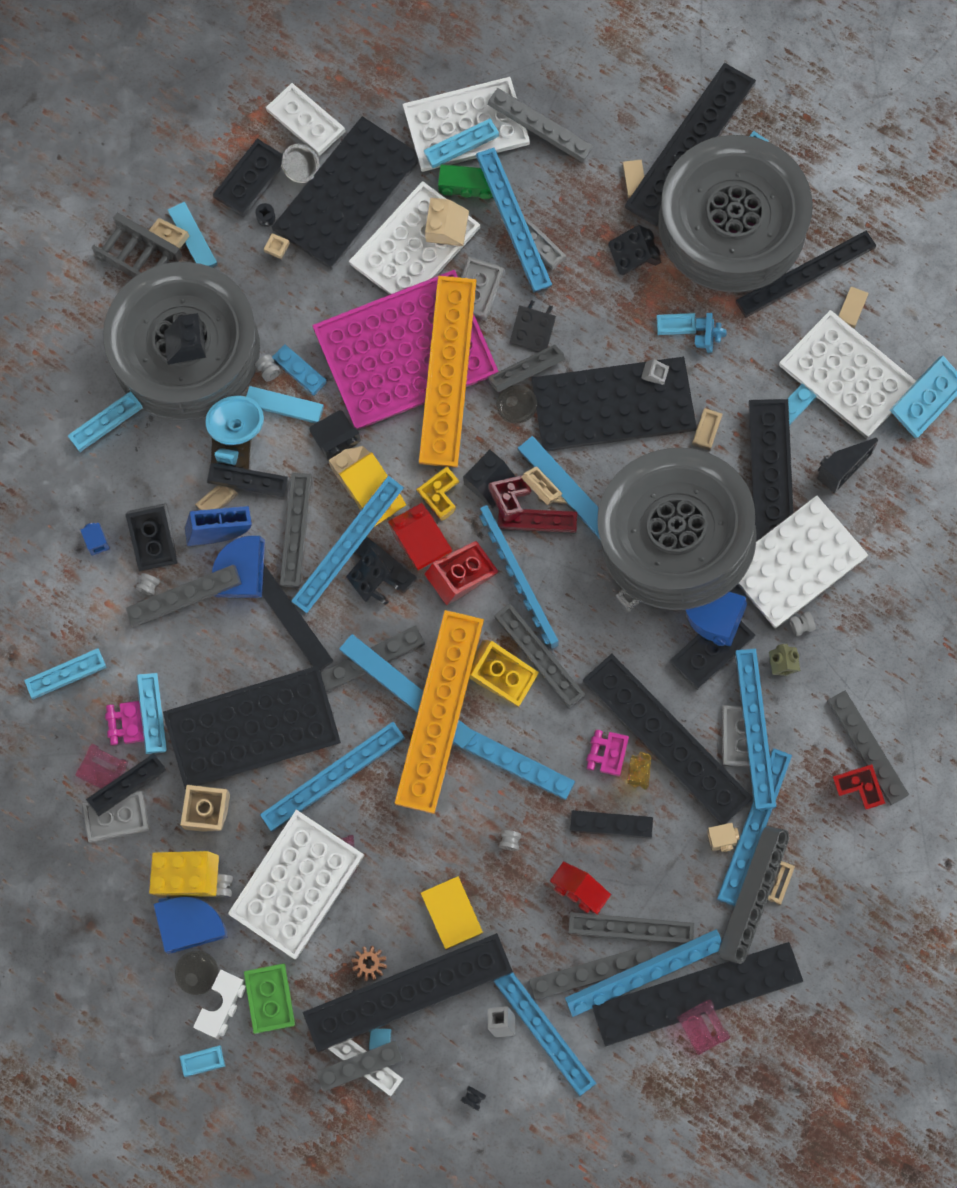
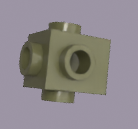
(784, 660)

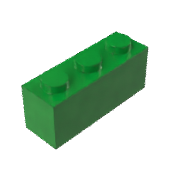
(463, 182)

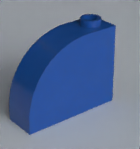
(216, 525)
(248, 557)
(718, 619)
(187, 923)

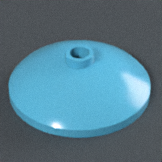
(234, 420)

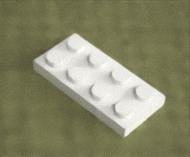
(305, 119)

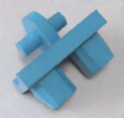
(707, 324)

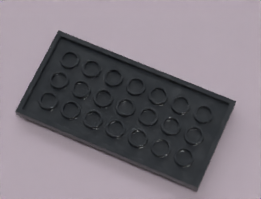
(346, 193)
(612, 405)
(251, 727)

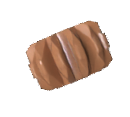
(375, 959)

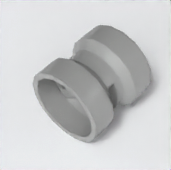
(268, 368)
(802, 624)
(223, 885)

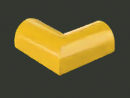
(434, 493)

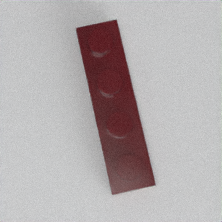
(542, 521)

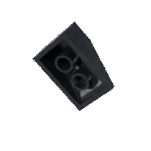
(844, 463)
(152, 536)

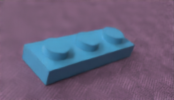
(299, 369)

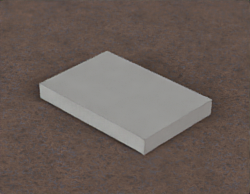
(487, 284)
(733, 737)
(121, 820)

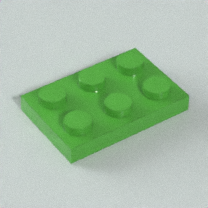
(269, 998)

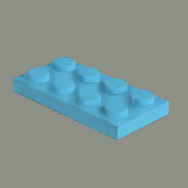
(927, 397)

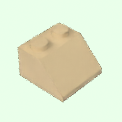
(446, 222)

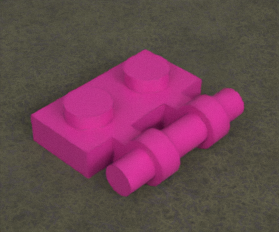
(131, 723)
(613, 755)

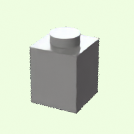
(501, 1021)

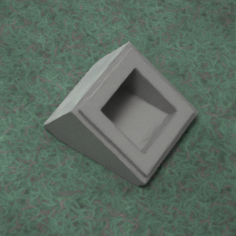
(655, 371)

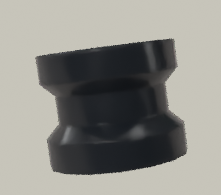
(268, 218)
(473, 1098)

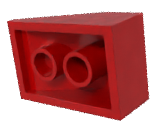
(419, 536)
(460, 572)

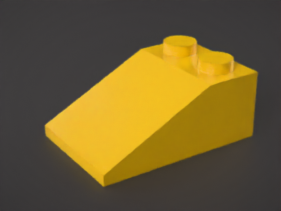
(363, 481)
(502, 672)

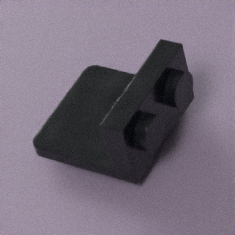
(634, 249)
(334, 434)

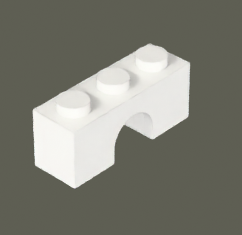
(214, 1022)

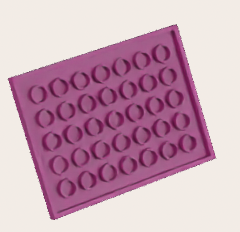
(384, 353)

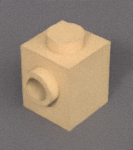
(723, 837)

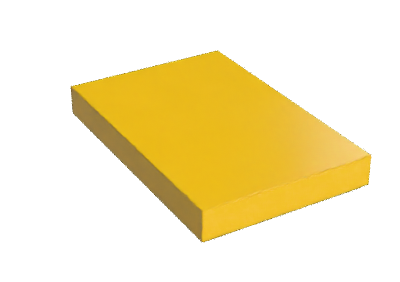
(451, 913)

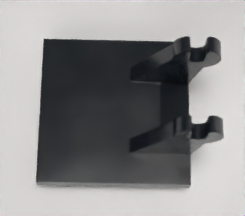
(533, 327)
(369, 575)

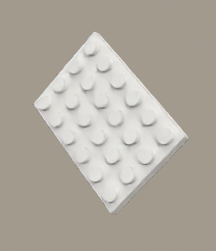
(453, 112)
(399, 251)
(847, 373)
(799, 561)
(296, 884)

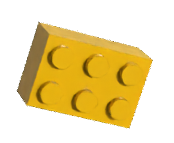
(184, 874)

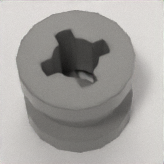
(147, 584)
(510, 840)

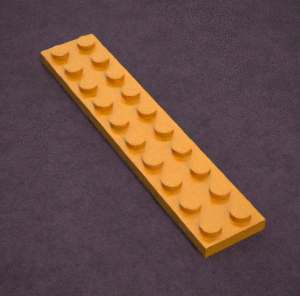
(447, 371)
(439, 712)

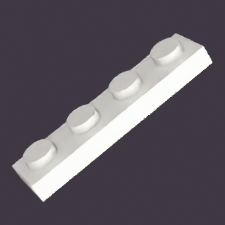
(385, 1078)

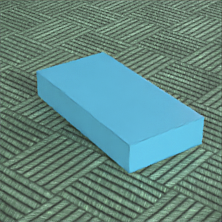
(676, 324)
(202, 1061)

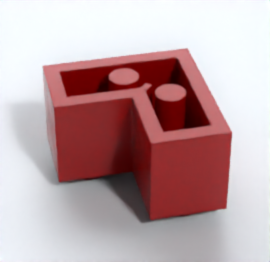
(860, 780)
(580, 888)

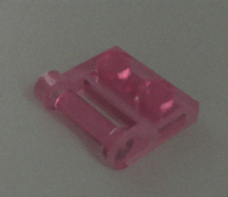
(97, 774)
(697, 1030)

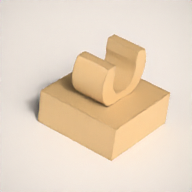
(276, 246)

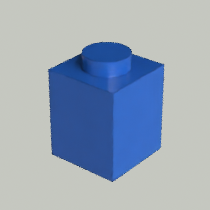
(95, 538)

